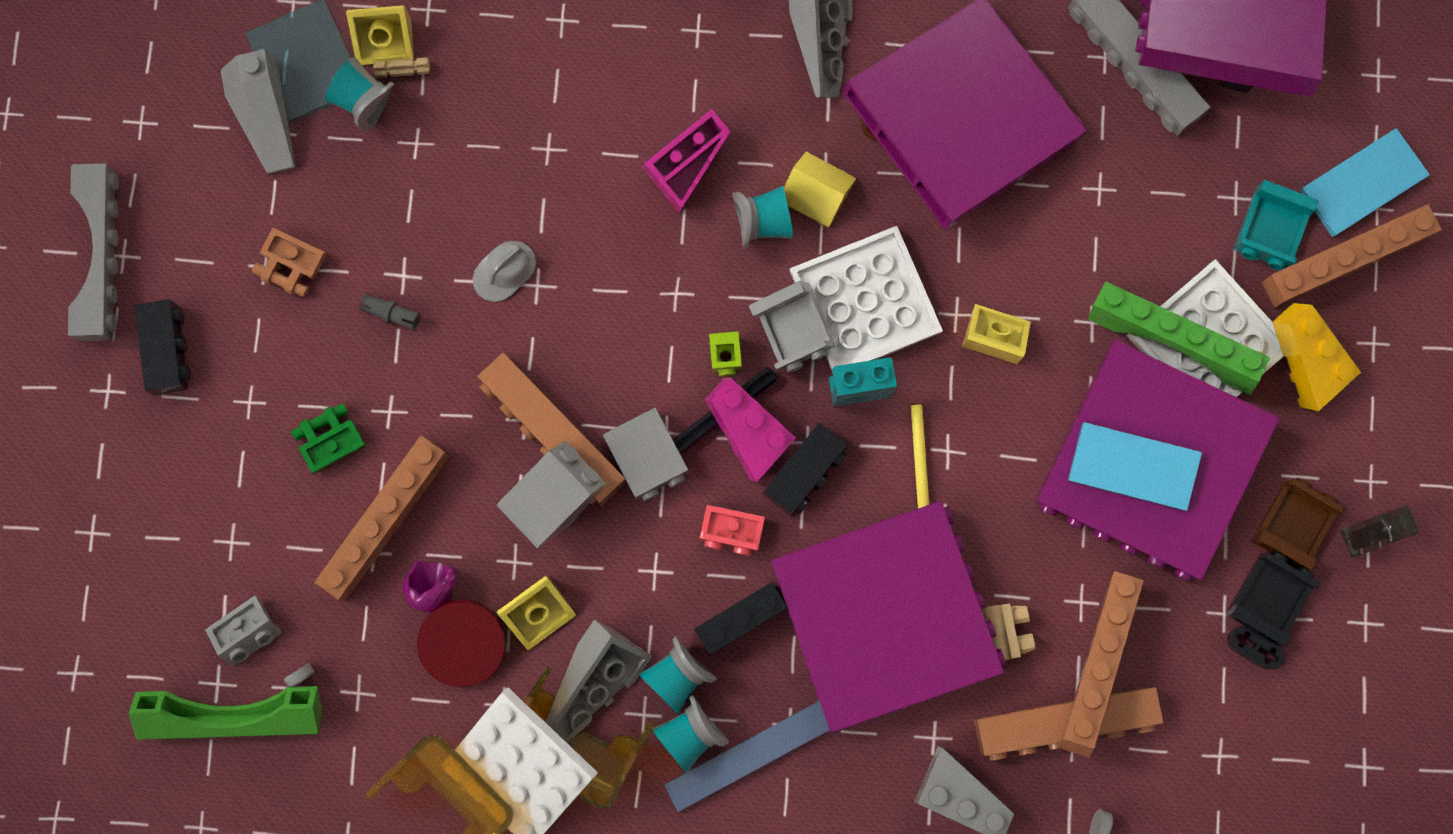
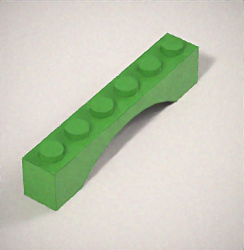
(1224, 357)
(169, 716)

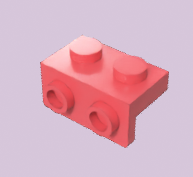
(732, 530)

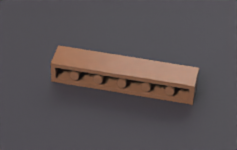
(1351, 256)
(543, 420)
(382, 519)
(1101, 664)
(1046, 724)

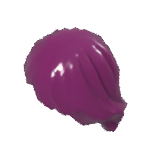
(429, 585)

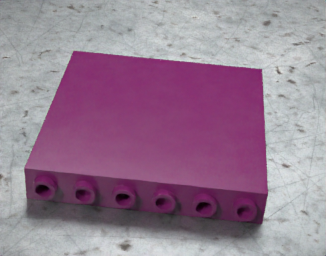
(1237, 41)
(964, 112)
(1172, 407)
(888, 616)

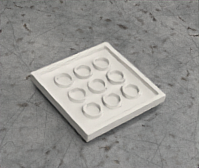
(870, 298)
(1224, 307)
(525, 763)

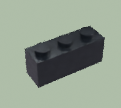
(162, 347)
(806, 470)
(740, 618)

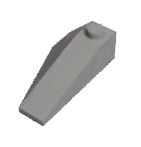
(821, 36)
(257, 100)
(596, 672)

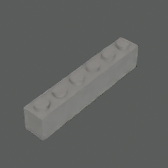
(1162, 90)

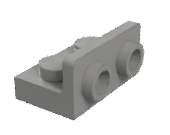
(242, 632)

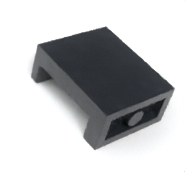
(1272, 597)

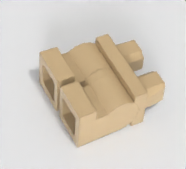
(1003, 620)

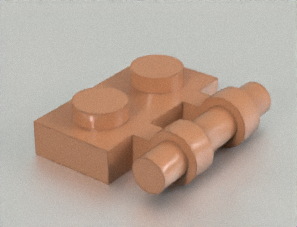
(293, 254)

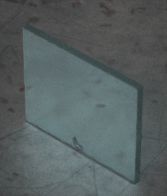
(306, 54)

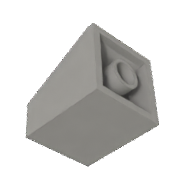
(551, 494)

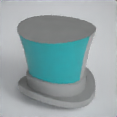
(358, 94)
(763, 216)
(676, 676)
(689, 735)

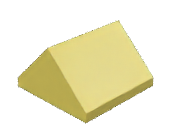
(381, 34)
(817, 189)
(997, 334)
(536, 613)

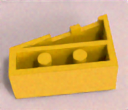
(1314, 355)

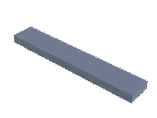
(747, 756)

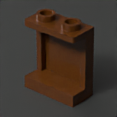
(1297, 522)

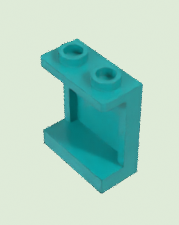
(1274, 225)
(862, 382)

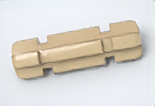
(401, 67)

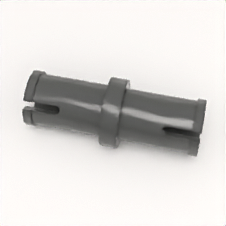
(389, 311)

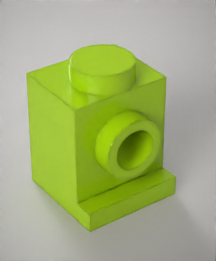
(723, 343)

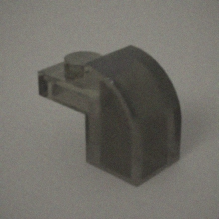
(1379, 531)

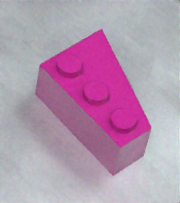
(686, 158)
(749, 428)

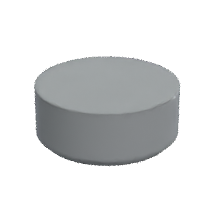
(299, 675)
(1101, 822)

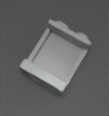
(794, 326)
(646, 455)

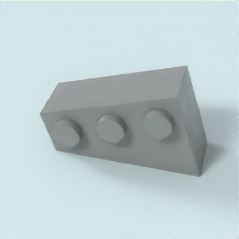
(961, 797)

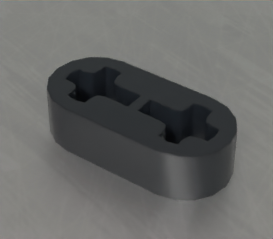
(1259, 642)

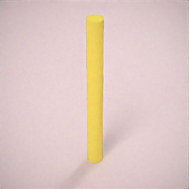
(920, 455)

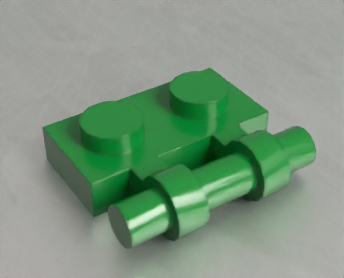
(331, 446)

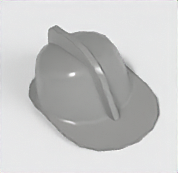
(504, 271)

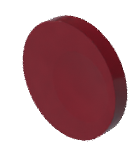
(461, 643)

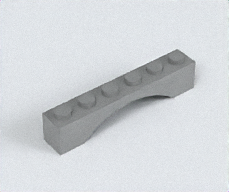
(92, 310)

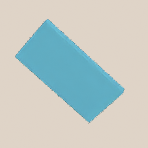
(1365, 182)
(1134, 466)

